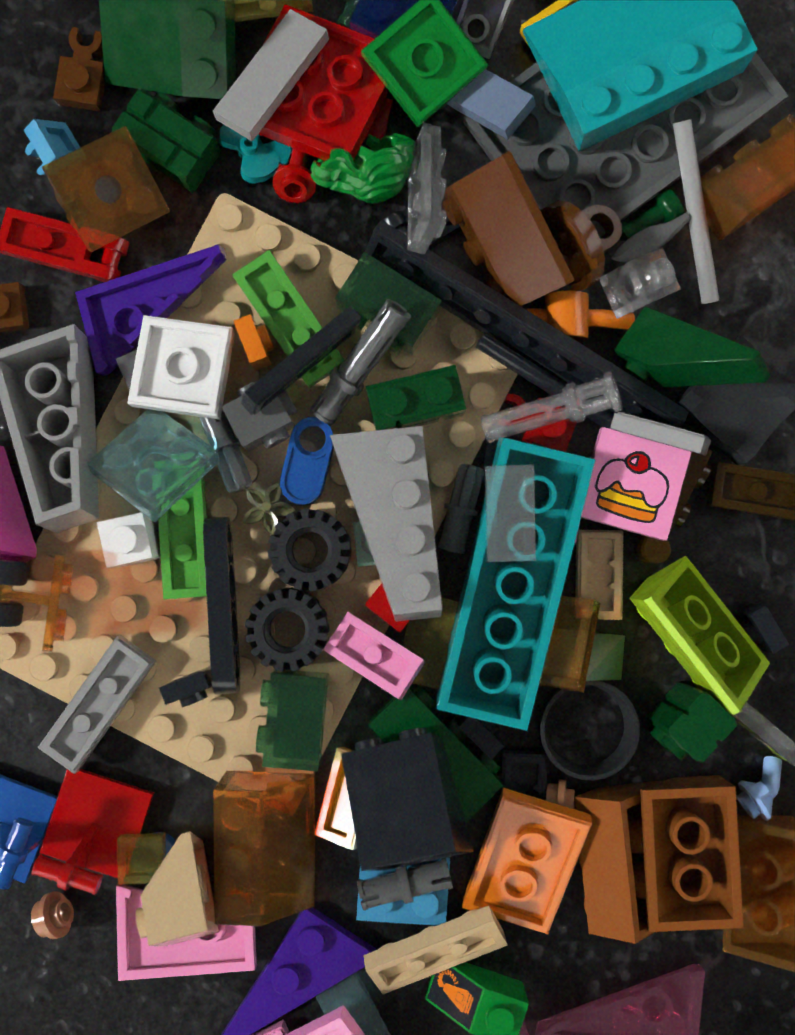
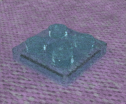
(153, 462)

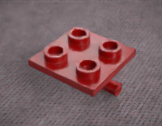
(86, 828)

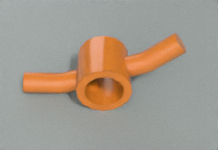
(571, 314)

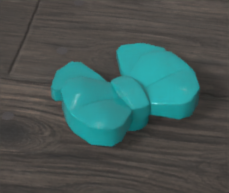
(258, 159)

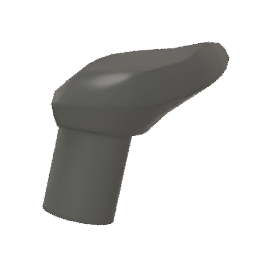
(647, 240)

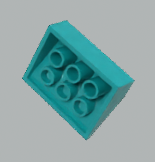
(635, 58)

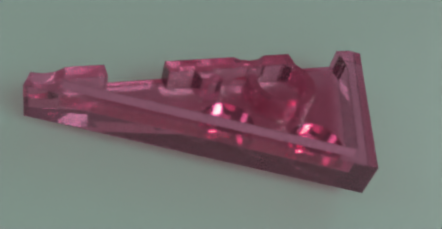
(655, 1007)

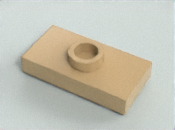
(601, 570)

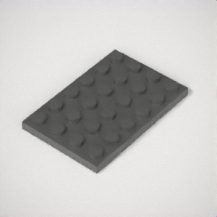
(635, 163)

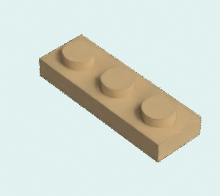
(435, 949)

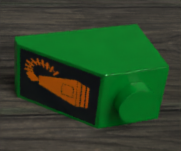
(479, 999)

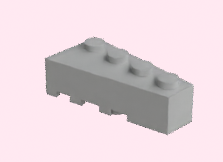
(53, 424)
(393, 504)

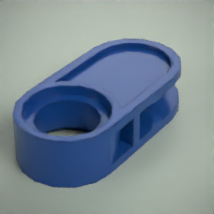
(306, 471)

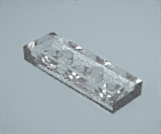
(426, 190)

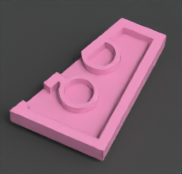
(222, 952)

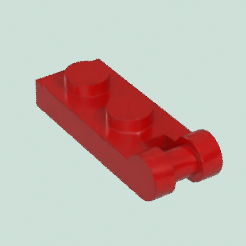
(57, 245)

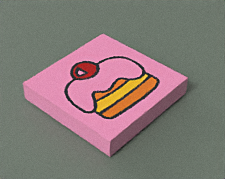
(635, 483)

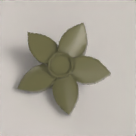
(267, 507)

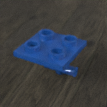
(23, 825)

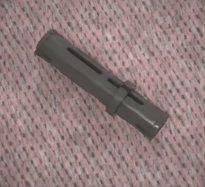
(349, 376)

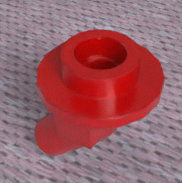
(293, 180)

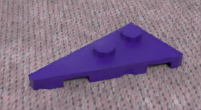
(116, 308)
(306, 963)

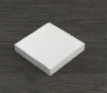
(181, 367)

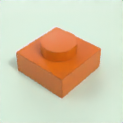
(255, 341)

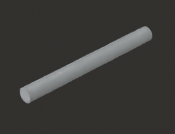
(696, 210)

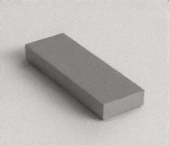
(271, 75)
(97, 704)

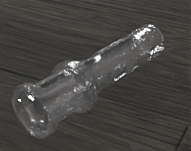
(572, 396)

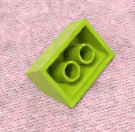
(701, 633)

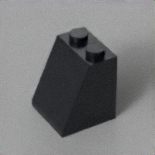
(404, 802)

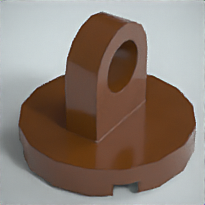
(579, 240)

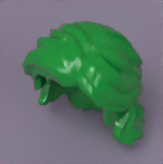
(372, 174)

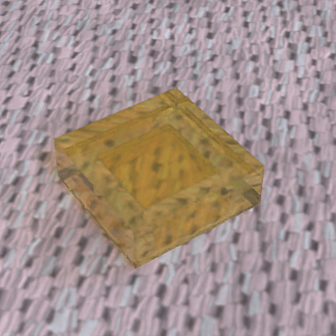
(139, 856)

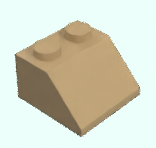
(178, 897)

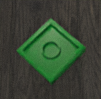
(424, 59)

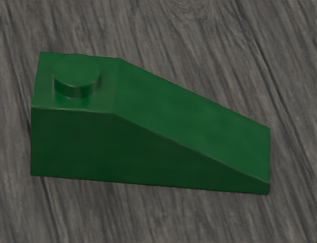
(686, 355)

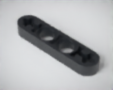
(221, 605)

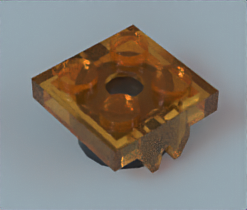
(106, 189)

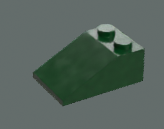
(170, 45)

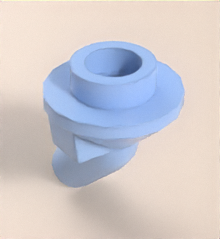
(758, 797)

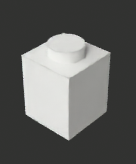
(129, 540)

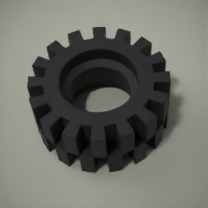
(282, 549)
(260, 634)

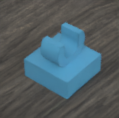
(49, 141)

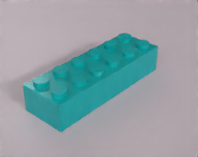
(513, 605)

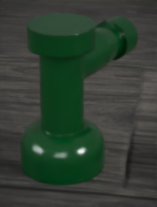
(665, 209)

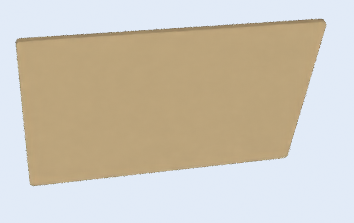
(129, 599)

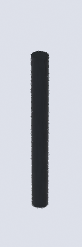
(532, 373)

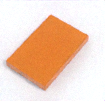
(527, 860)

